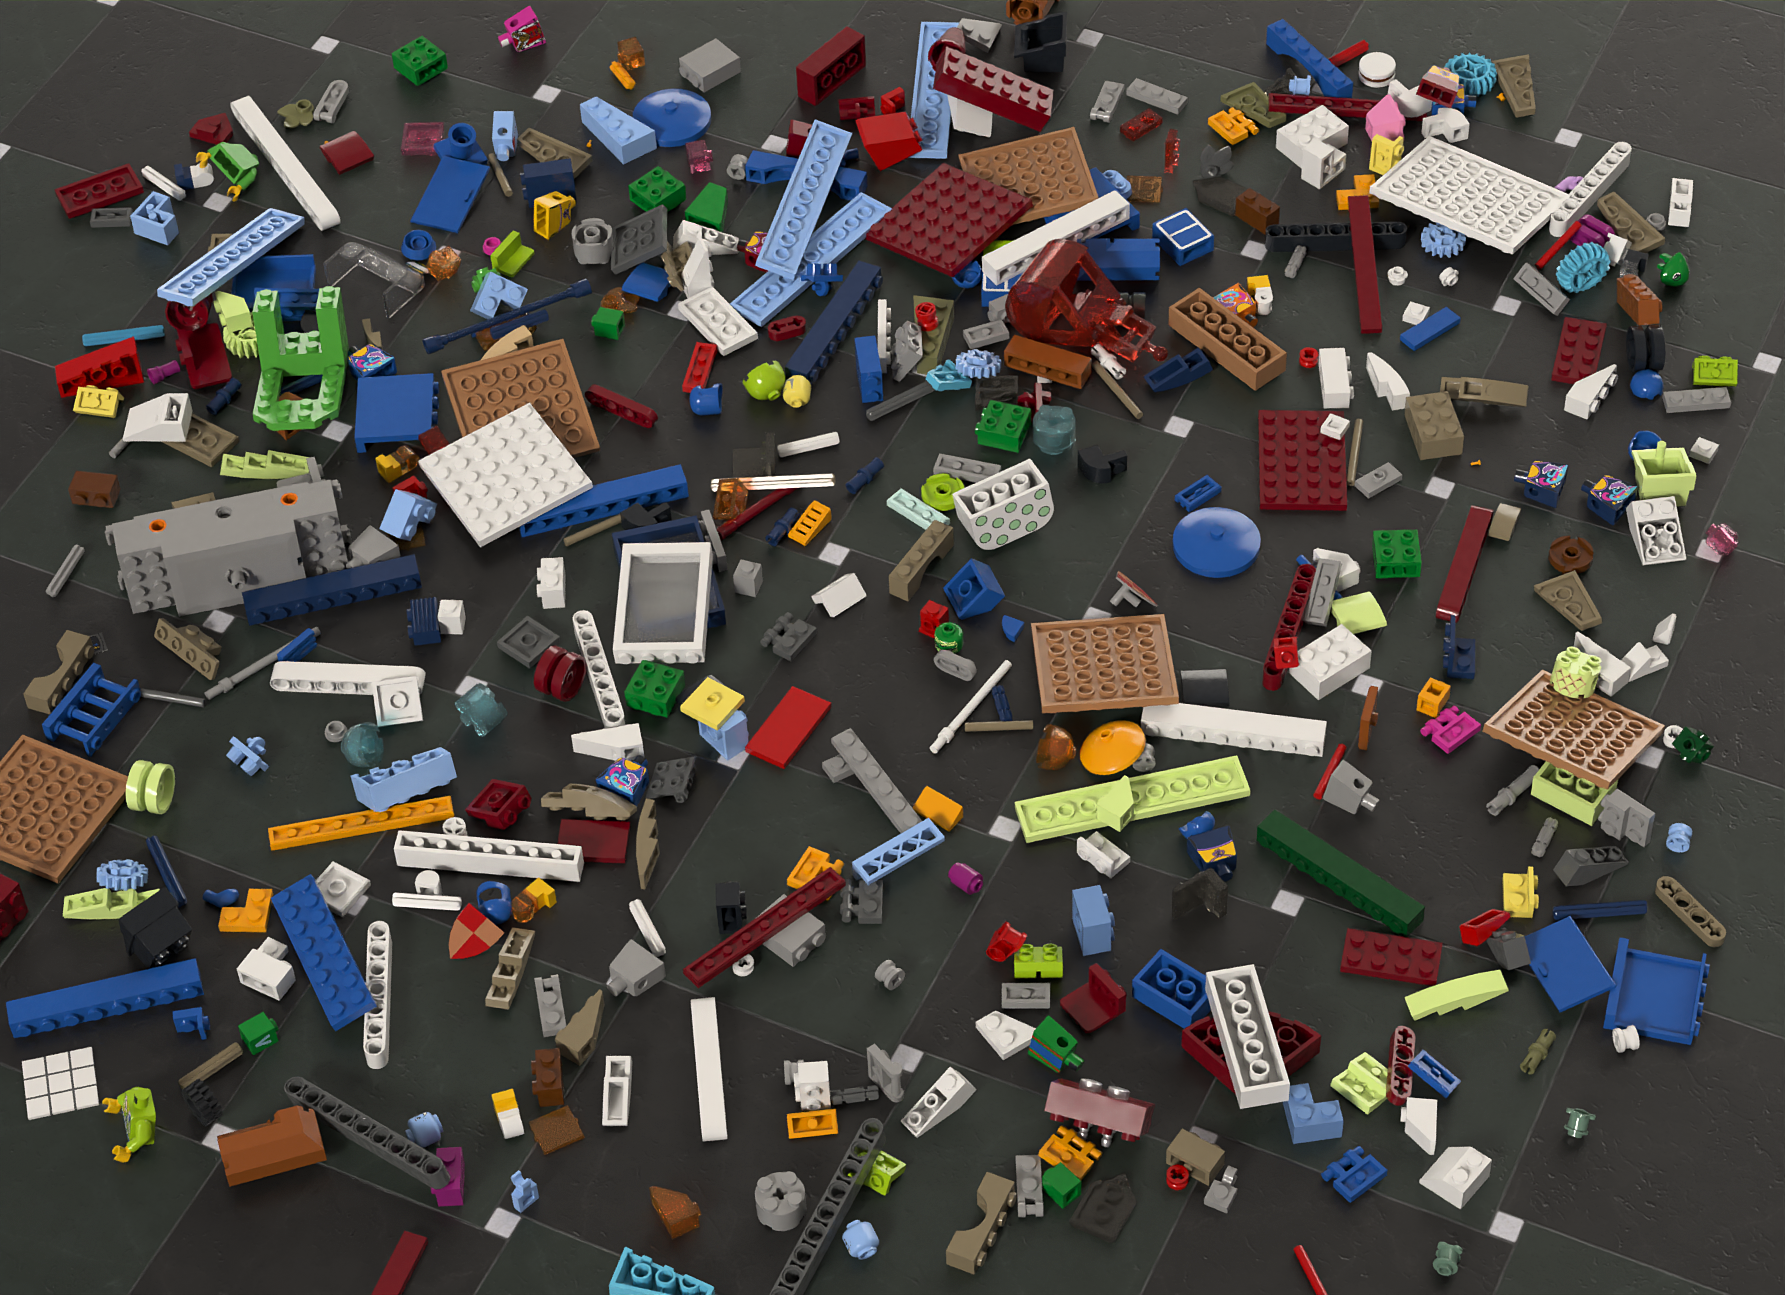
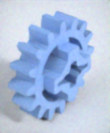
(1442, 240)
(978, 364)
(122, 875)

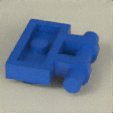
(1359, 1178)

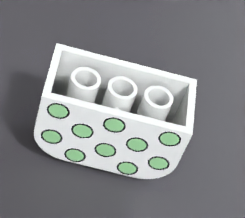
(1005, 505)

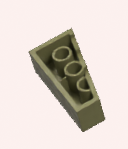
(935, 341)

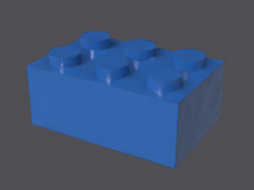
(1172, 989)

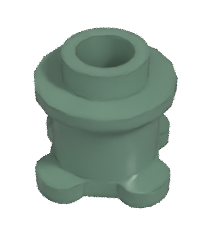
(1578, 1122)
(1447, 1258)

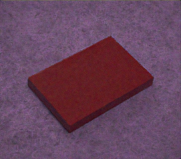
(599, 839)

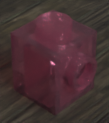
(698, 156)

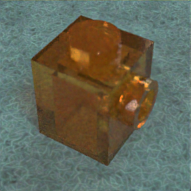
(630, 53)

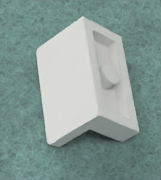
(840, 594)

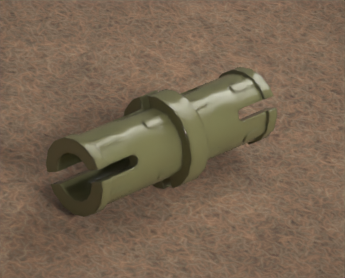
(1538, 1051)

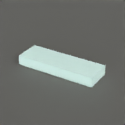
(915, 509)

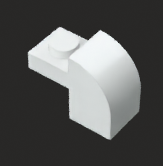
(1408, 102)
(1447, 122)

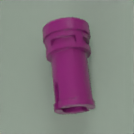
(158, 373)

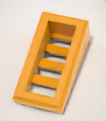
(815, 511)

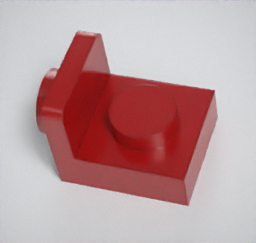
(892, 101)
(413, 486)
(1286, 652)

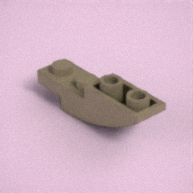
(1485, 391)
(596, 802)

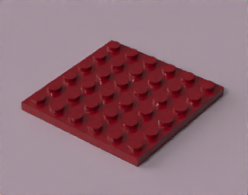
(948, 219)

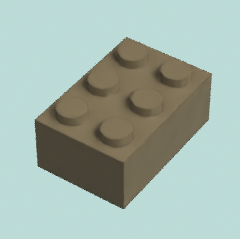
(1434, 425)

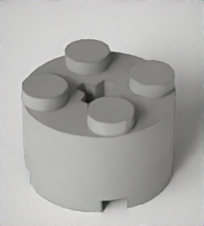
(592, 241)
(780, 1200)

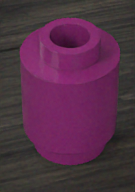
(966, 878)

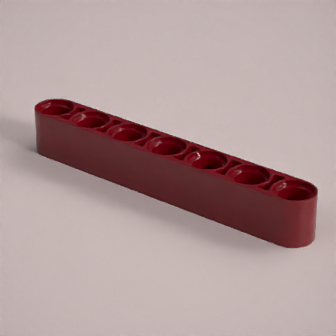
(1464, 563)
(1289, 623)

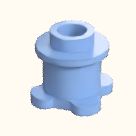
(1300, 85)

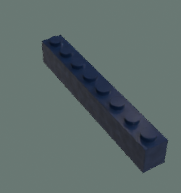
(835, 322)
(331, 589)

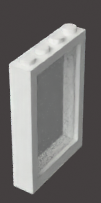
(663, 603)

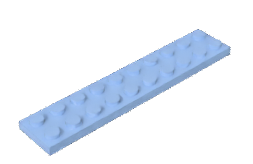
(930, 106)
(803, 199)
(826, 245)
(230, 257)

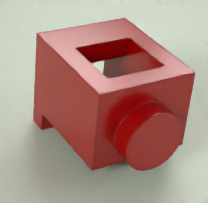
(932, 616)

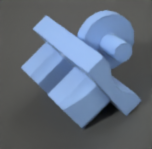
(253, 761)

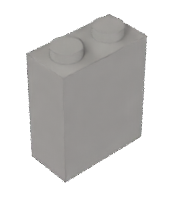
(709, 65)
(798, 938)

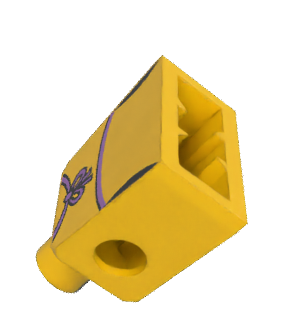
(552, 213)

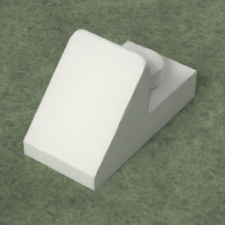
(1644, 660)

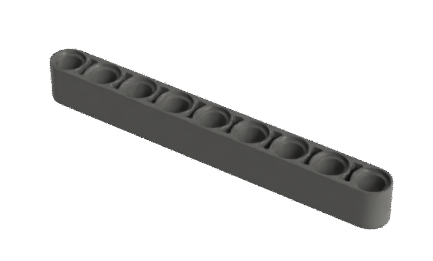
(368, 1133)
(831, 1206)

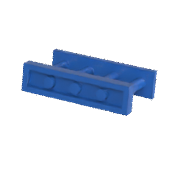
(80, 695)

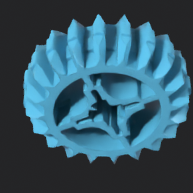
(1474, 73)
(1583, 267)

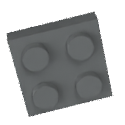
(528, 641)

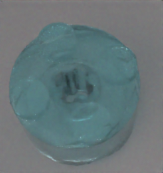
(1054, 429)
(480, 709)

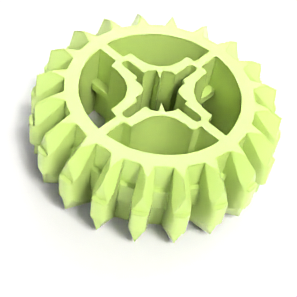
(242, 341)

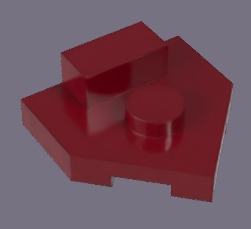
(212, 129)

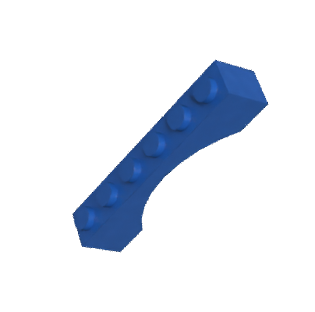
(1286, 40)
(769, 168)

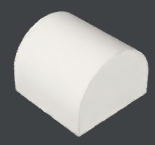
(428, 883)

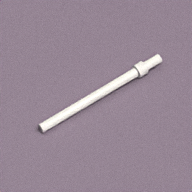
(947, 733)

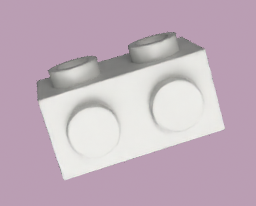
(552, 582)
(266, 974)
(812, 1086)

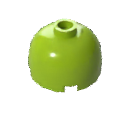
(765, 381)

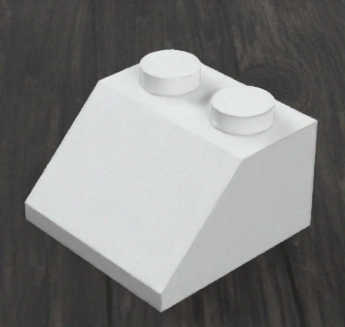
(1457, 1174)

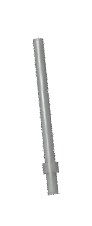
(227, 683)

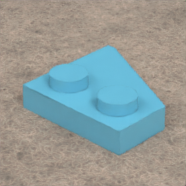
(947, 378)

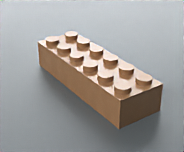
(1227, 339)

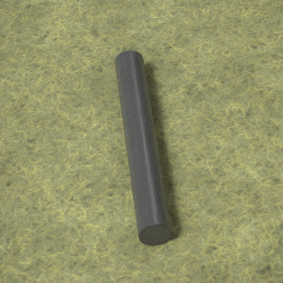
(171, 697)

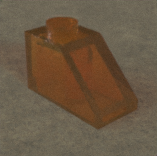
(730, 499)
(675, 1210)

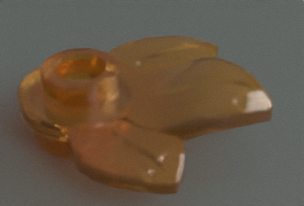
(619, 301)

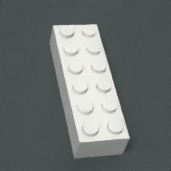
(1247, 1036)

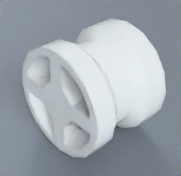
(455, 825)
(1625, 1038)

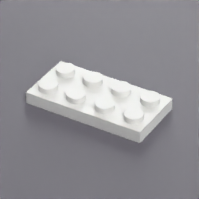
(717, 321)

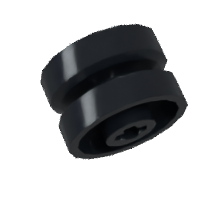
(1645, 348)

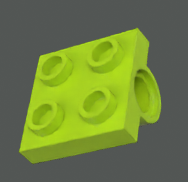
(1044, 959)

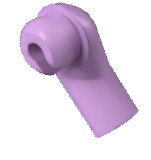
(1568, 183)

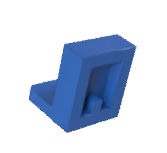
(190, 1020)

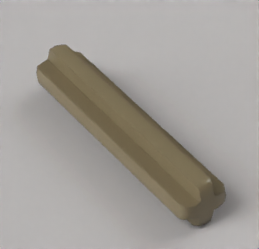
(212, 1065)

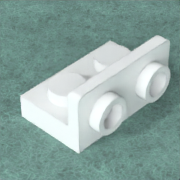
(1102, 854)

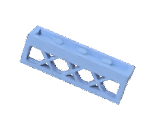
(896, 848)

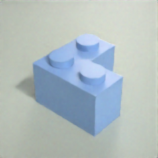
(155, 219)
(495, 291)
(405, 512)

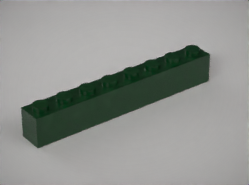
(1340, 873)

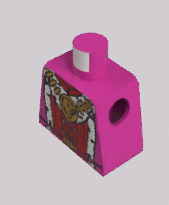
(522, 31)

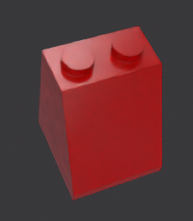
(889, 138)

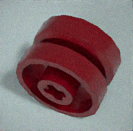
(560, 673)

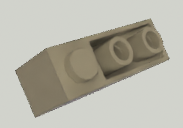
(581, 1034)

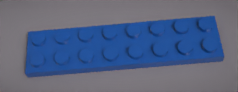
(323, 952)

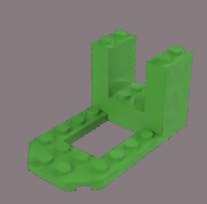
(298, 355)

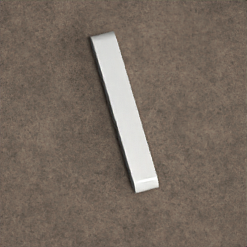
(1590, 188)
(598, 670)
(337, 677)
(379, 984)
(708, 1069)

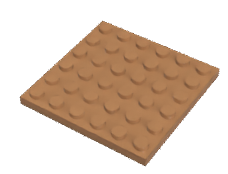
(1041, 168)
(533, 375)
(1104, 663)
(1576, 734)
(52, 806)

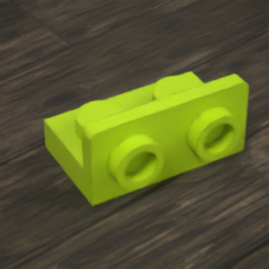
(1715, 371)
(883, 1172)

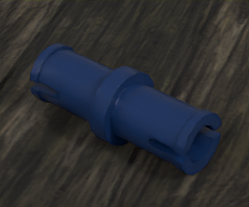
(223, 396)
(864, 475)
(782, 526)

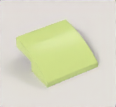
(1358, 613)
(1363, 1083)

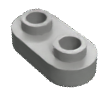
(955, 665)

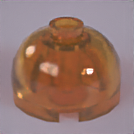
(1055, 748)

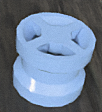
(1679, 837)

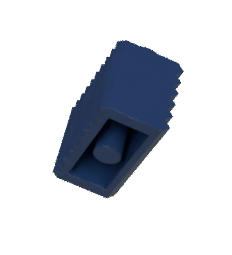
(424, 621)

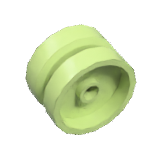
(150, 787)

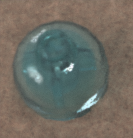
(362, 745)

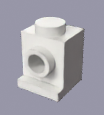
(1617, 249)

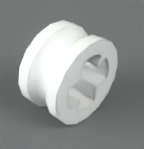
(1671, 730)
(746, 969)

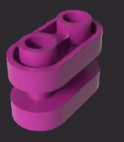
(1592, 231)

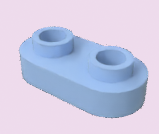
(1119, 182)

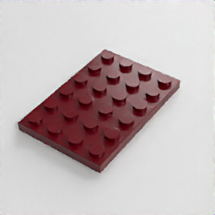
(1300, 463)

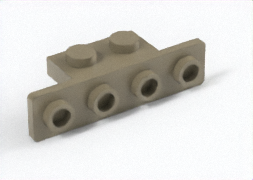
(675, 263)
(191, 646)

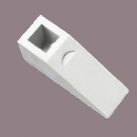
(718, 242)
(696, 273)
(1588, 392)
(1613, 672)
(610, 742)
(939, 1102)

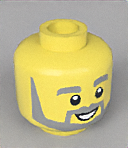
(797, 391)

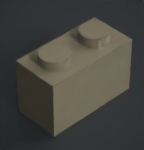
(1197, 1155)

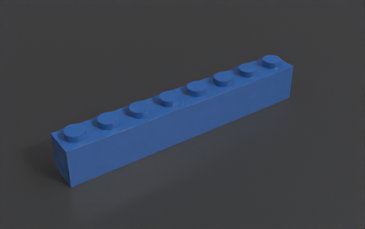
(612, 498)
(104, 998)

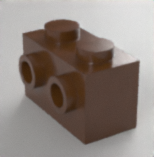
(1257, 210)
(94, 489)
(548, 1077)

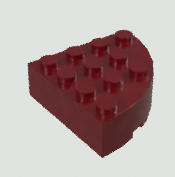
(1295, 1040)

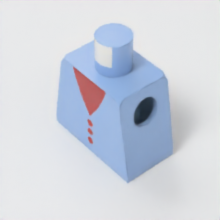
(504, 143)

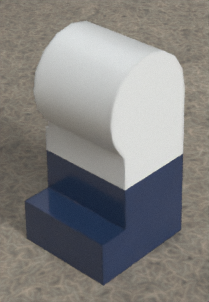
(193, 176)

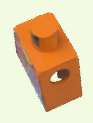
(1239, 302)

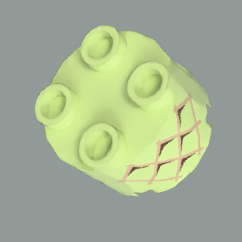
(1575, 673)

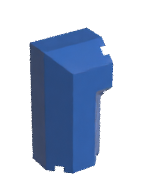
(1124, 258)

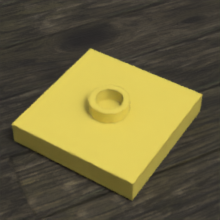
(712, 703)

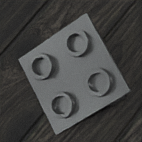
(672, 778)

